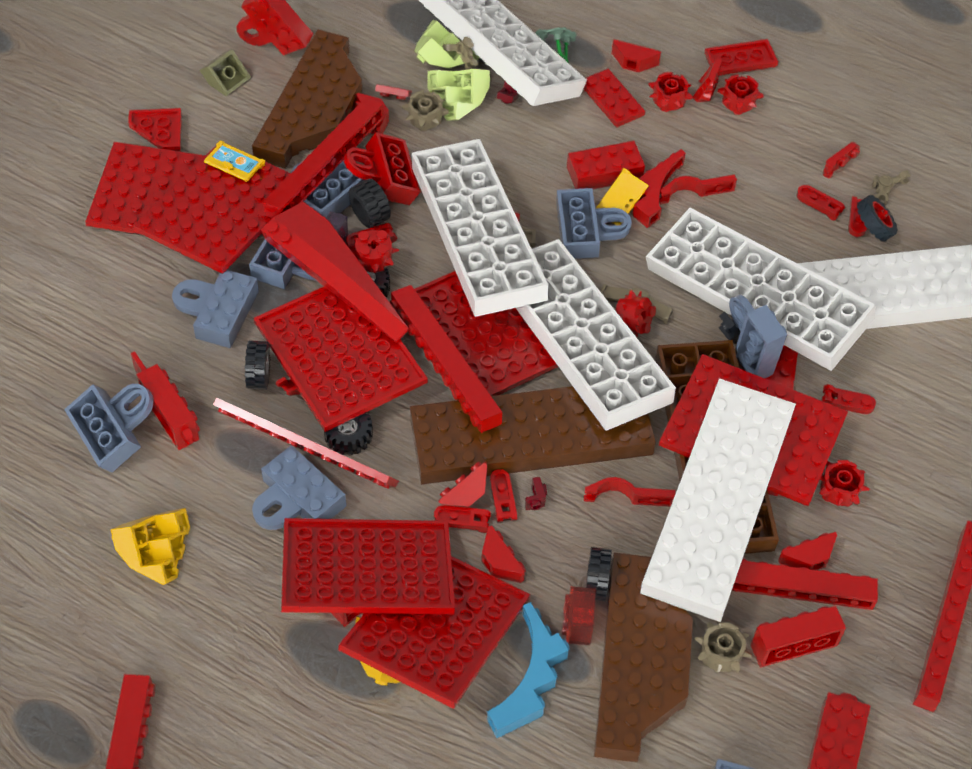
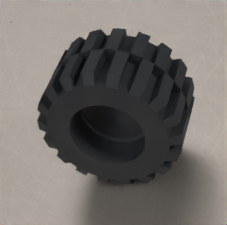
(369, 203)

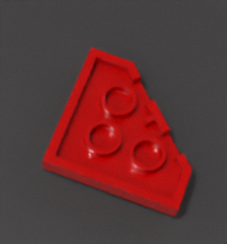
(158, 126)

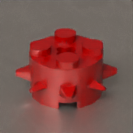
(670, 91)
(740, 94)
(374, 250)
(636, 312)
(842, 483)

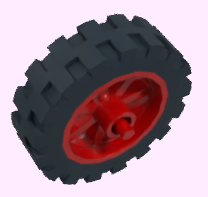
(877, 218)

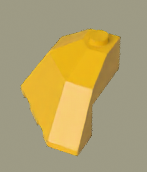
(153, 544)

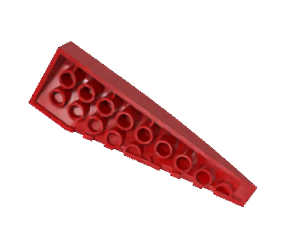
(322, 253)

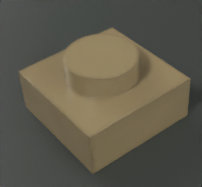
(531, 236)

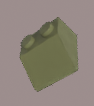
(225, 73)

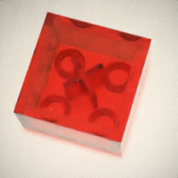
(579, 615)

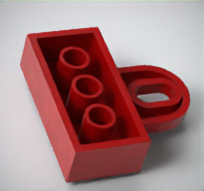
(275, 24)
(387, 164)

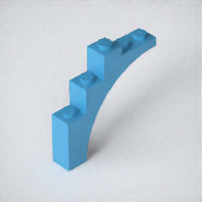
(525, 702)

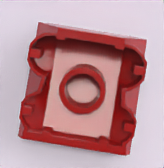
(708, 82)

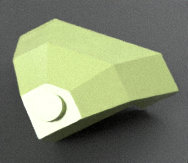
(430, 47)
(460, 89)

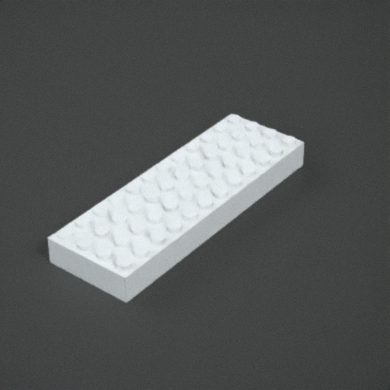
(510, 49)
(479, 228)
(722, 263)
(908, 284)
(594, 343)
(718, 500)

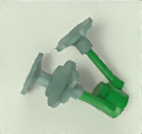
(560, 34)

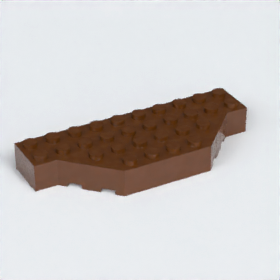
(312, 102)
(642, 662)

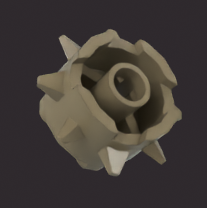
(425, 110)
(723, 647)

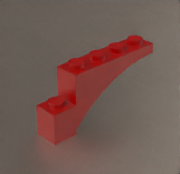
(647, 207)

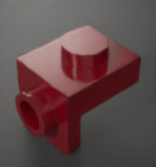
(507, 94)
(539, 492)

